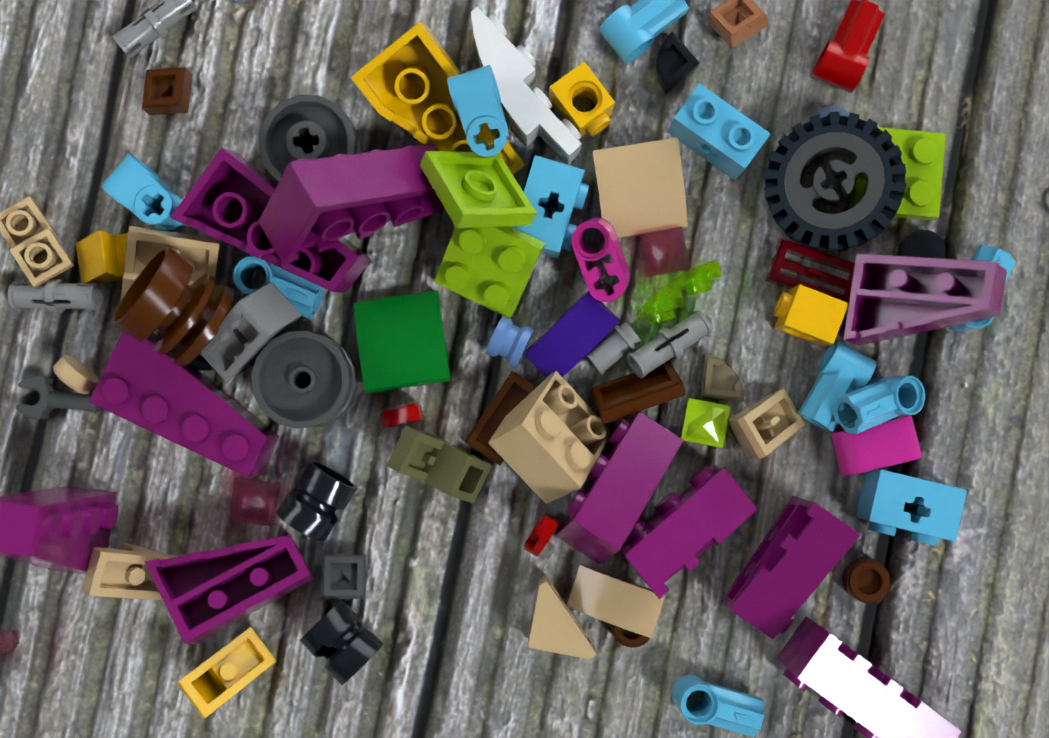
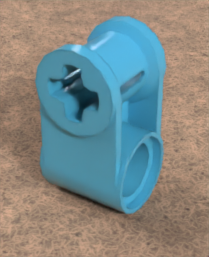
(479, 102)
(143, 193)

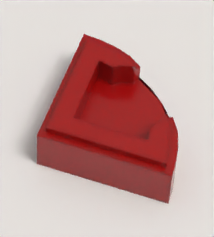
(402, 415)
(541, 534)

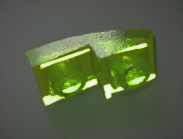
(669, 297)

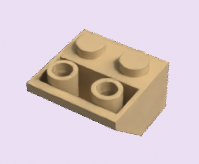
(551, 439)

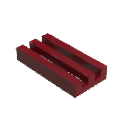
(778, 263)

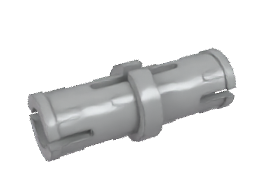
(152, 24)
(56, 295)
(669, 344)

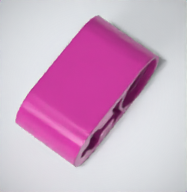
(614, 266)
(877, 447)

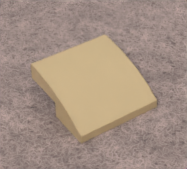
(641, 187)
(146, 243)

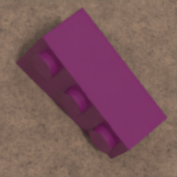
(686, 526)
(789, 565)
(227, 584)

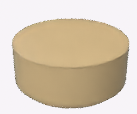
(75, 374)

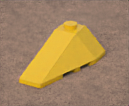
(412, 90)

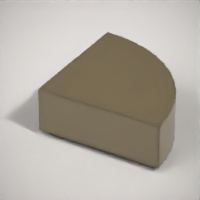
(719, 380)

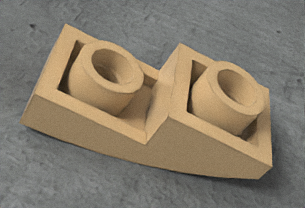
(33, 242)
(615, 600)

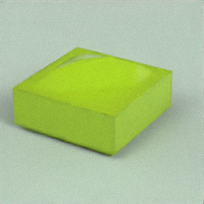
(704, 422)

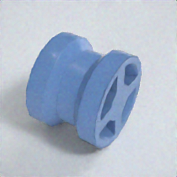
(509, 341)

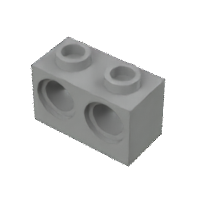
(248, 330)

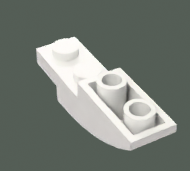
(514, 72)

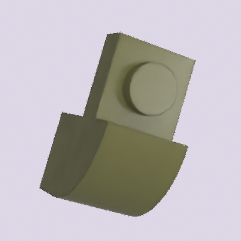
(439, 464)

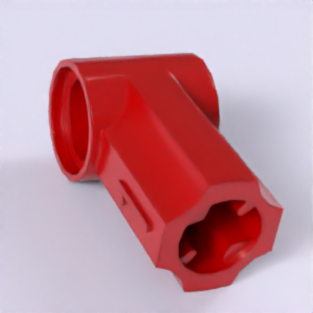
(845, 56)

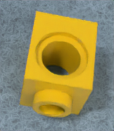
(582, 83)
(809, 315)

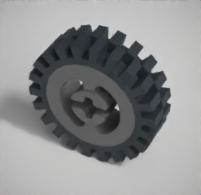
(875, 161)

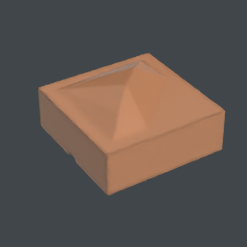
(737, 20)

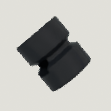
(314, 504)
(341, 642)

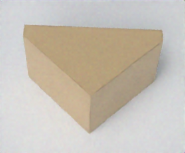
(765, 424)
(555, 626)

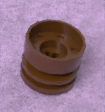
(182, 313)

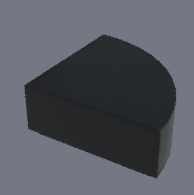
(674, 63)

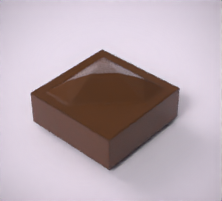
(167, 91)

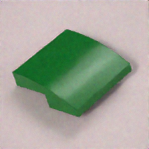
(401, 341)

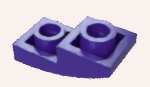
(572, 336)

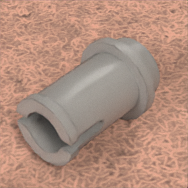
(614, 347)

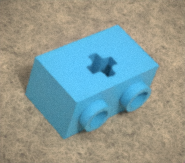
(718, 132)
(560, 184)
(935, 511)

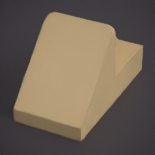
(122, 573)

